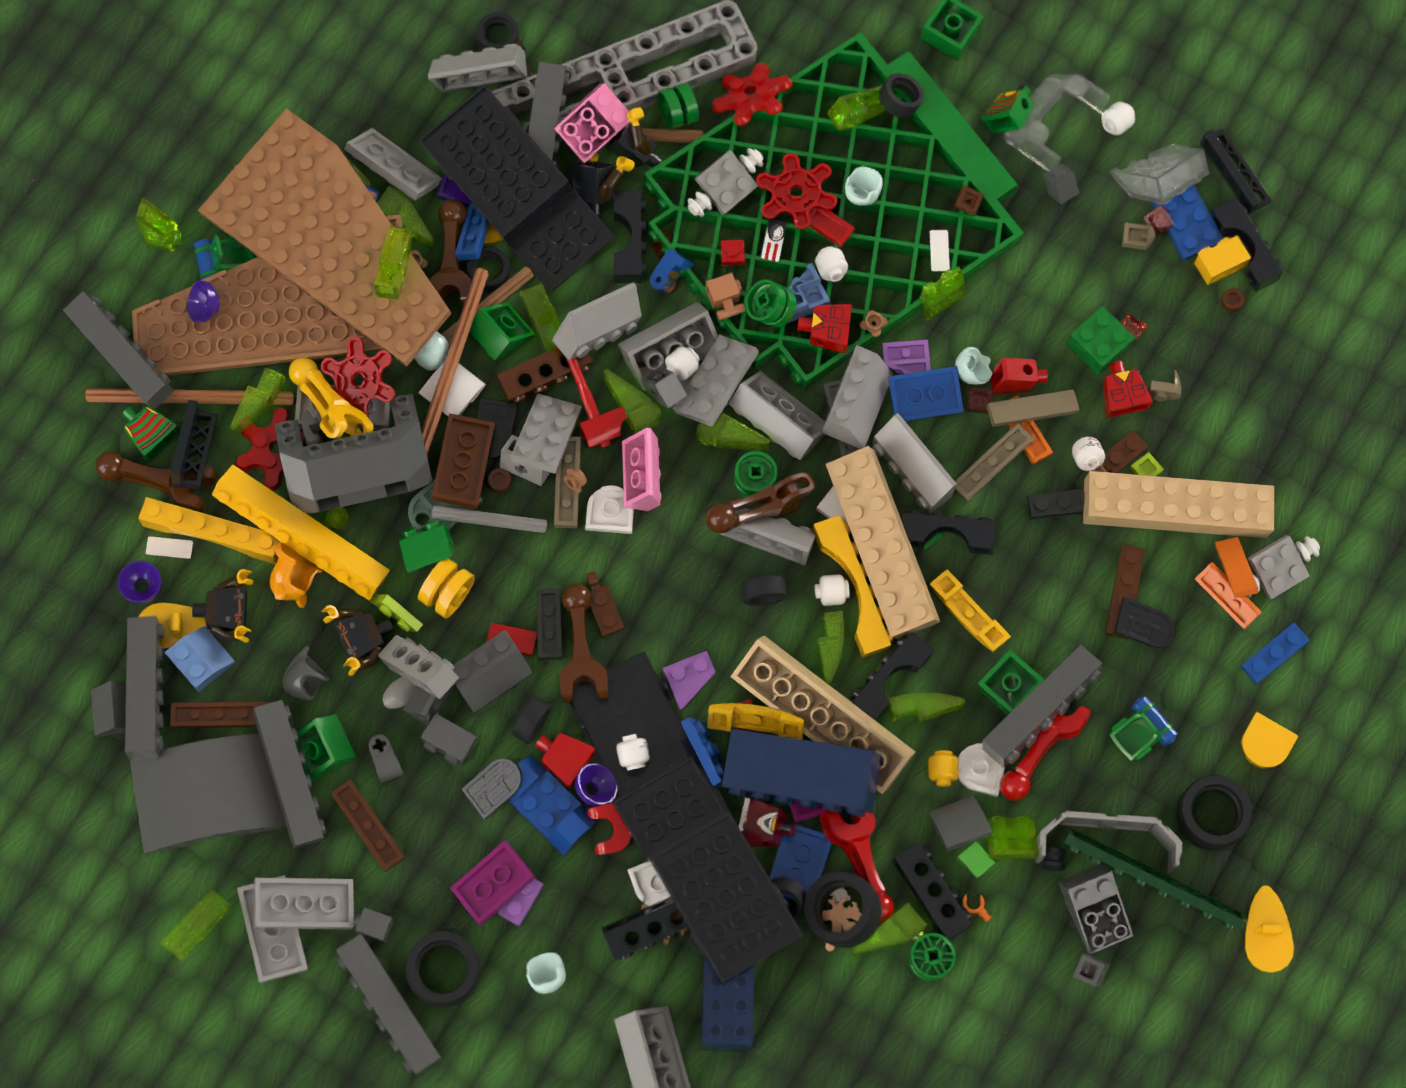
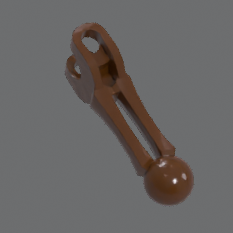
(450, 277)
(112, 466)
(779, 499)
(576, 600)

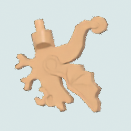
(840, 916)

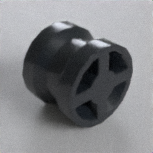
(1054, 859)

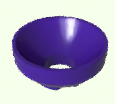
(202, 301)
(132, 574)
(601, 780)

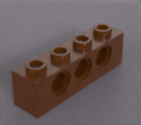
(515, 392)

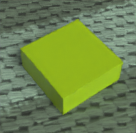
(1147, 466)

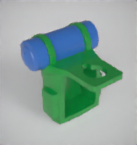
(220, 255)
(1142, 730)

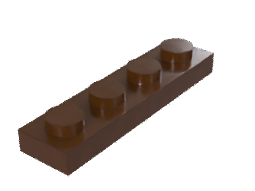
(1125, 583)
(213, 714)
(367, 825)

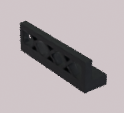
(1233, 174)
(185, 443)

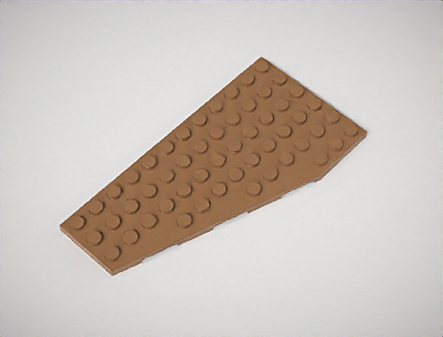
(321, 229)
(258, 323)

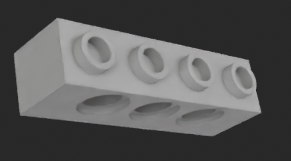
(419, 665)

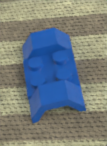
(550, 807)

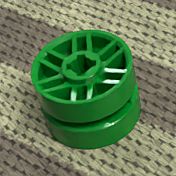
(678, 106)
(770, 303)
(751, 465)
(919, 957)

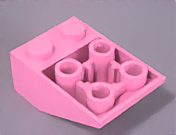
(593, 122)

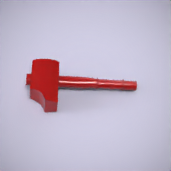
(598, 428)

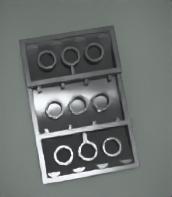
(205, 793)

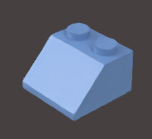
(200, 658)

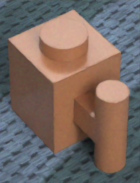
(723, 293)

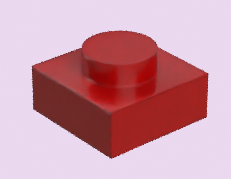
(732, 252)

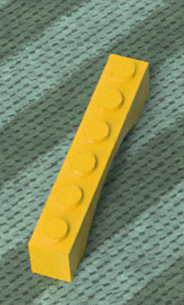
(183, 521)
(834, 541)

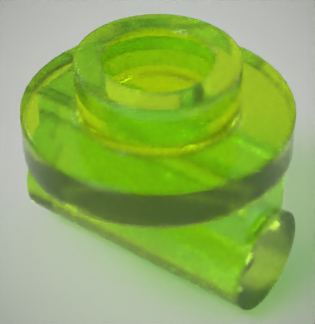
(336, 518)

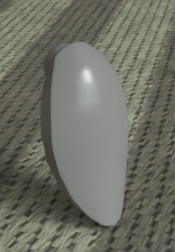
(398, 693)

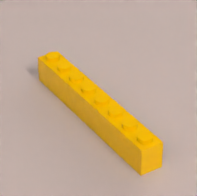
(300, 532)

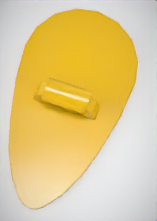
(176, 621)
(1268, 933)

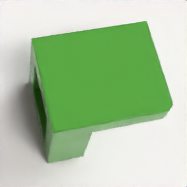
(975, 860)

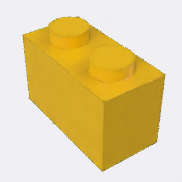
(1222, 259)

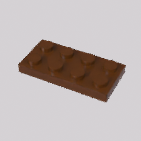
(463, 461)

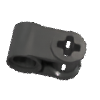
(385, 762)

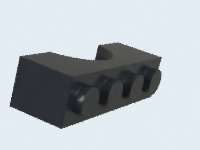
(1233, 221)
(628, 261)
(977, 534)
(909, 656)

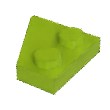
(394, 610)

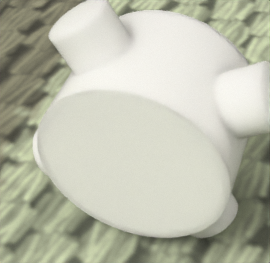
(838, 893)

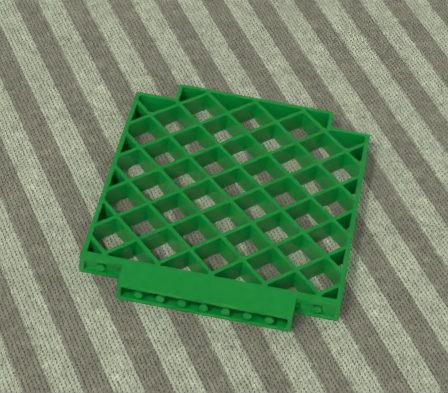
(940, 128)

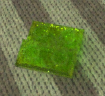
(942, 293)
(1012, 838)

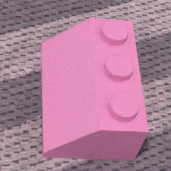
(641, 471)

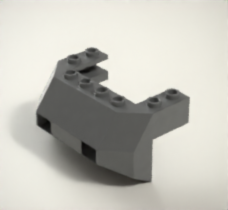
(355, 466)

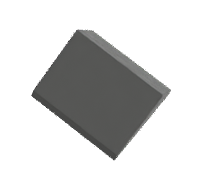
(424, 705)
(109, 708)

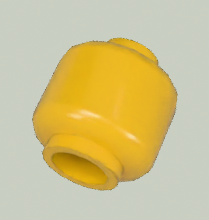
(943, 768)

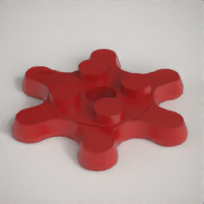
(746, 105)
(796, 178)
(370, 368)
(260, 453)

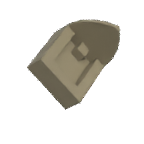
(1138, 236)
(1166, 391)

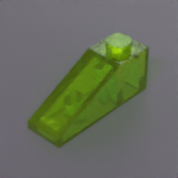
(856, 108)
(397, 202)
(156, 227)
(638, 407)
(731, 434)
(896, 931)

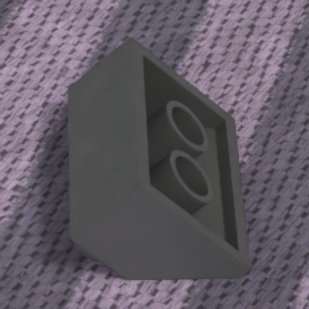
(490, 671)

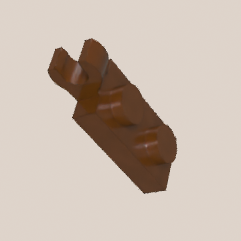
(1123, 453)
(603, 607)

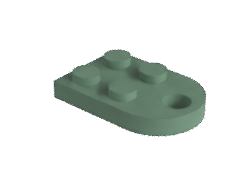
(422, 505)

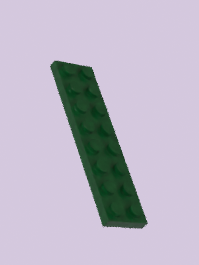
(1146, 875)

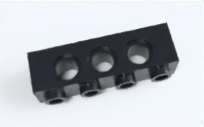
(919, 885)
(638, 922)

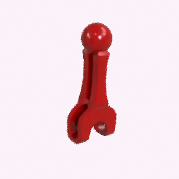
(1016, 783)
(621, 834)
(856, 845)

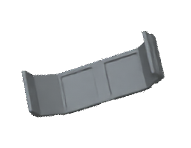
(1123, 822)

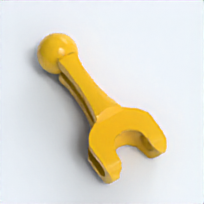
(334, 410)

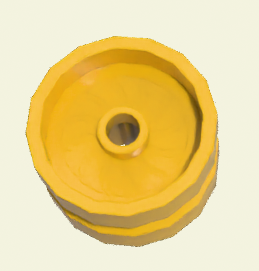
(446, 587)

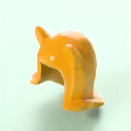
(292, 575)

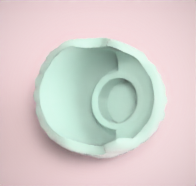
(863, 186)
(433, 353)
(973, 366)
(546, 973)

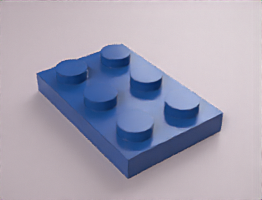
(1193, 224)
(926, 393)
(706, 751)
(801, 857)

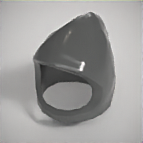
(303, 669)

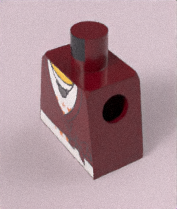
(764, 824)

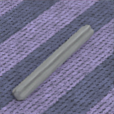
(489, 519)

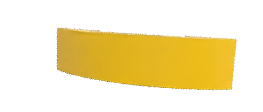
(968, 613)
(754, 718)

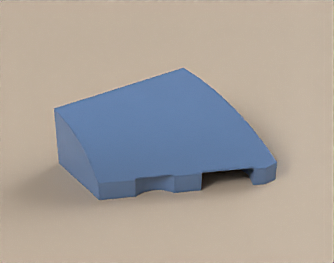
(808, 292)

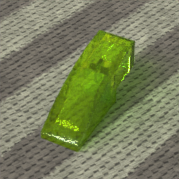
(393, 263)
(541, 314)
(257, 400)
(831, 644)
(923, 705)
(195, 925)

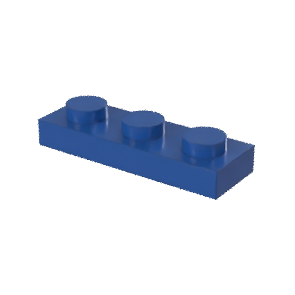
(472, 235)
(1274, 653)

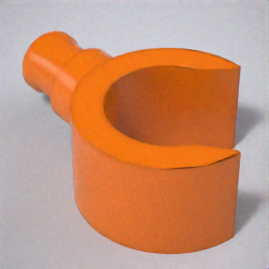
(981, 911)

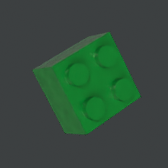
(952, 28)
(1100, 340)
(1009, 682)

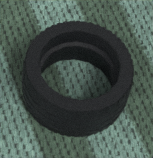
(1238, 798)
(817, 897)
(434, 940)

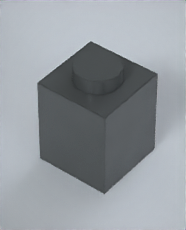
(1061, 183)
(373, 925)
(1091, 970)

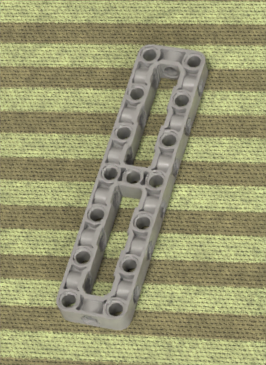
(663, 41)

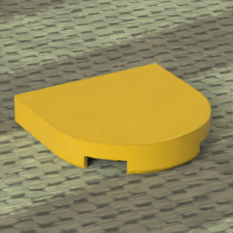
(1266, 742)

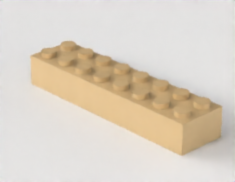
(1178, 504)
(882, 543)
(826, 713)

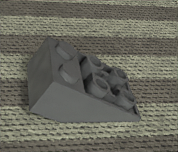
(1096, 908)

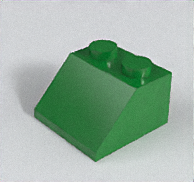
(500, 330)
(426, 545)
(324, 746)

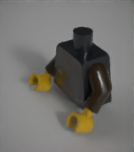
(633, 143)
(597, 180)
(226, 608)
(359, 636)

